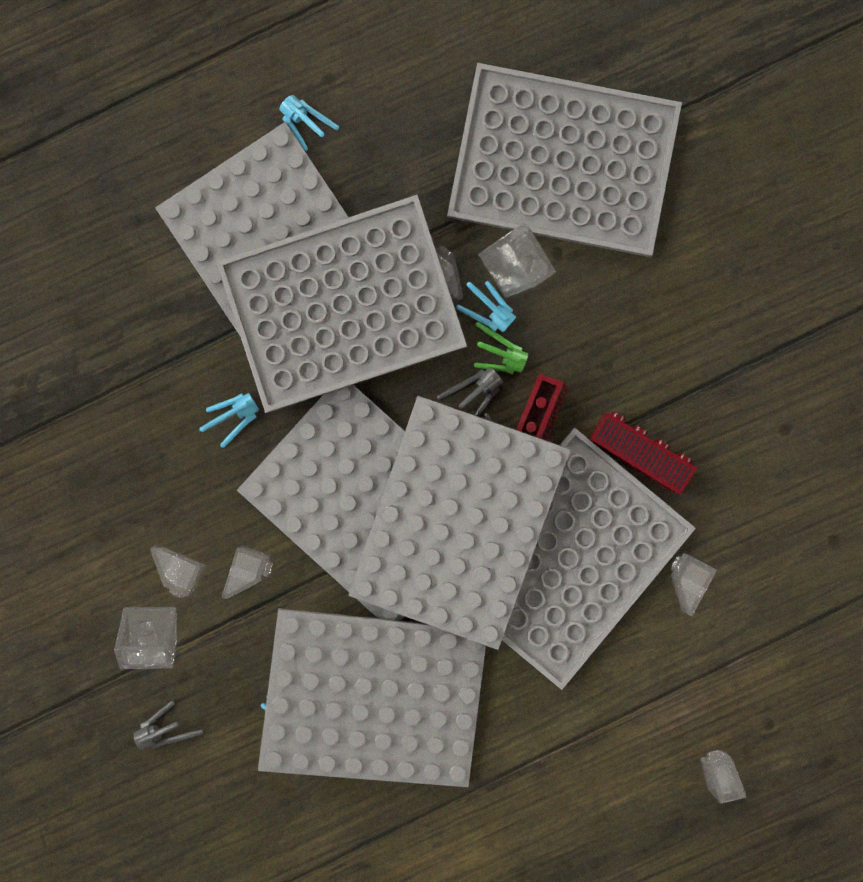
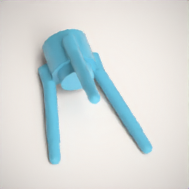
(296, 112)
(501, 315)
(244, 406)

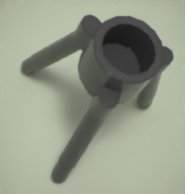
(487, 382)
(150, 735)

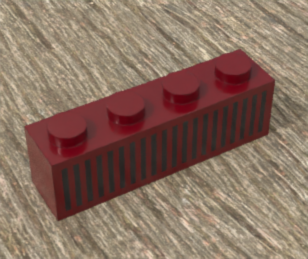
(542, 407)
(642, 453)

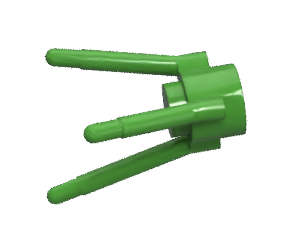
(514, 358)

